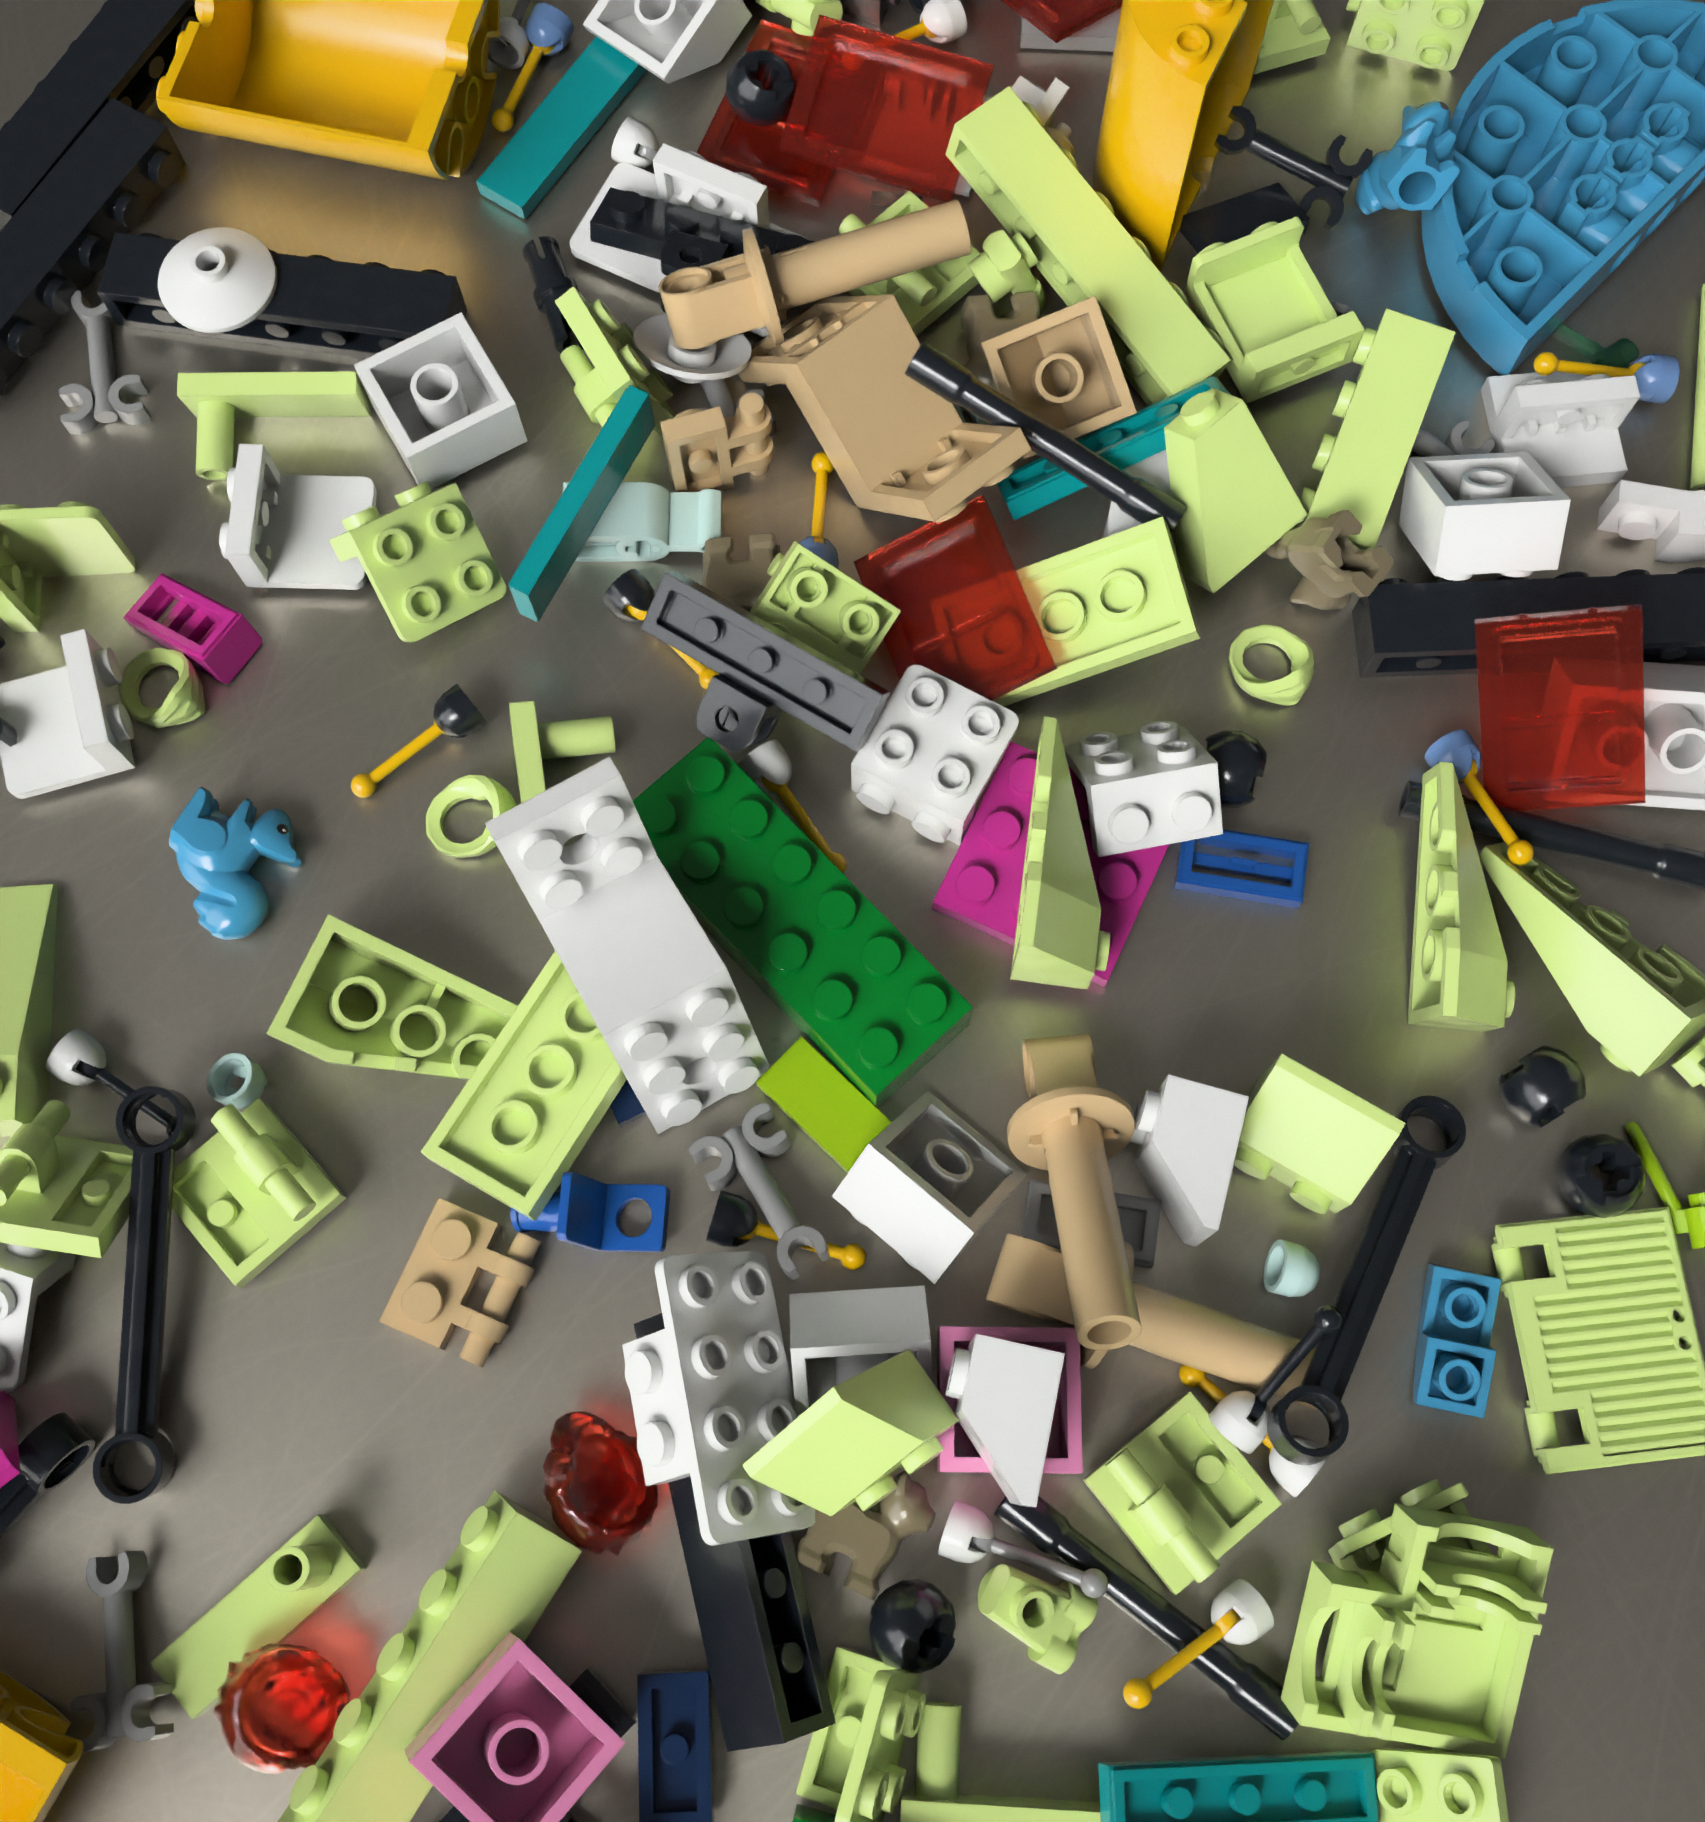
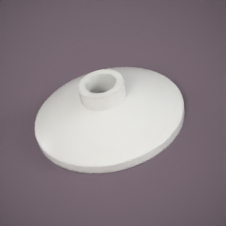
(224, 296)
(721, 360)

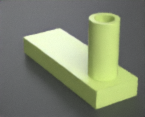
(228, 395)
(552, 740)
(259, 1612)
(937, 1783)

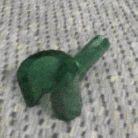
(1617, 354)

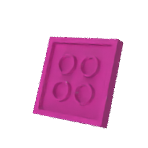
(988, 867)

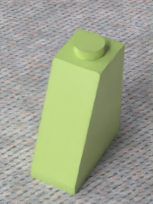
(1230, 487)

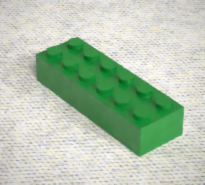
(799, 925)

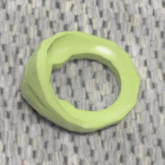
(1282, 691)
(182, 703)
(470, 786)

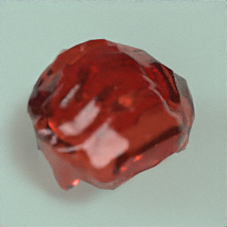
(597, 1484)
(280, 1707)

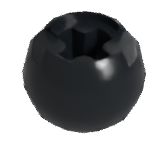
(760, 87)
(1239, 762)
(1542, 1086)
(1613, 1157)
(912, 1626)

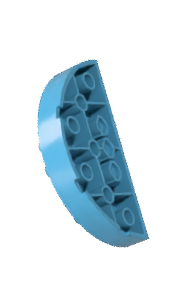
(1566, 167)

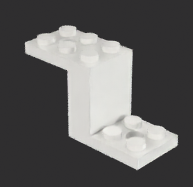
(631, 945)

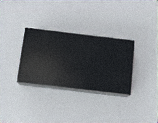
(1240, 216)

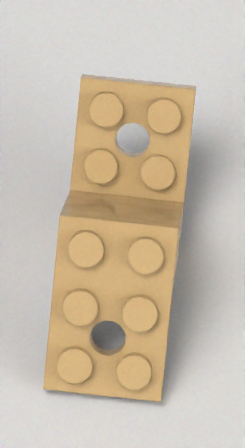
(882, 430)

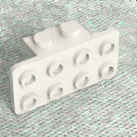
(679, 180)
(715, 1392)

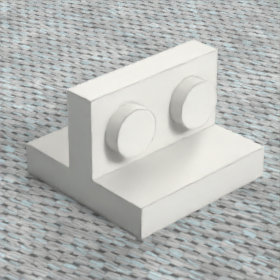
(1562, 422)

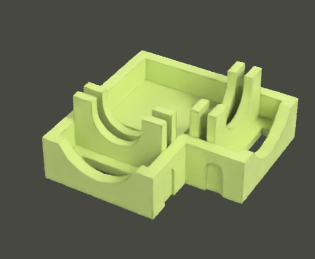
(1426, 1643)

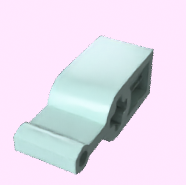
(650, 522)

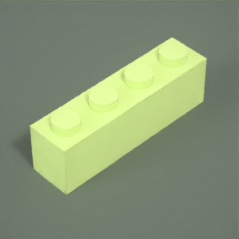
(1378, 422)

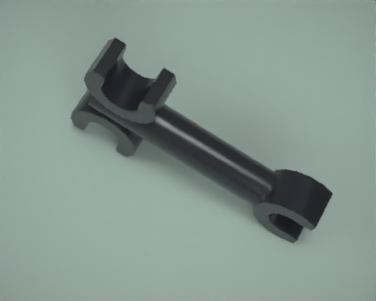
(1330, 180)

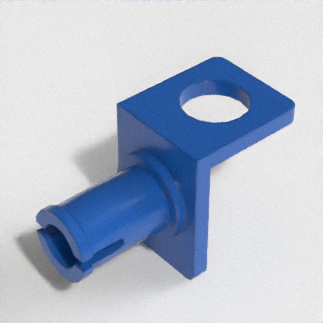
(590, 1214)

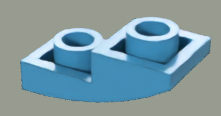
(1454, 1340)

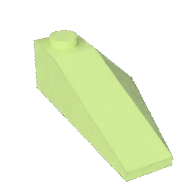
(1059, 899)
(1456, 943)
(1624, 993)
(26, 1000)
(386, 1008)

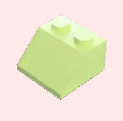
(1312, 1136)
(857, 1438)

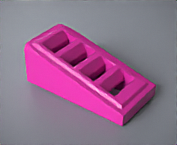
(219, 652)

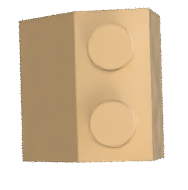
(1062, 370)

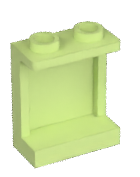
(1270, 310)

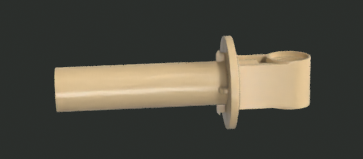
(759, 287)
(1072, 1133)
(1034, 1282)

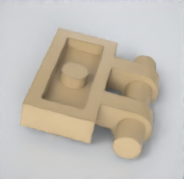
(711, 449)
(444, 1273)

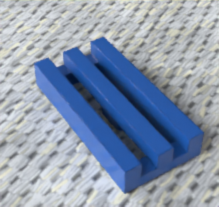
(1239, 888)

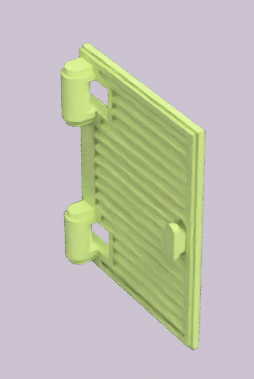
(1606, 1339)

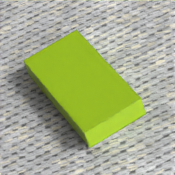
(822, 1103)

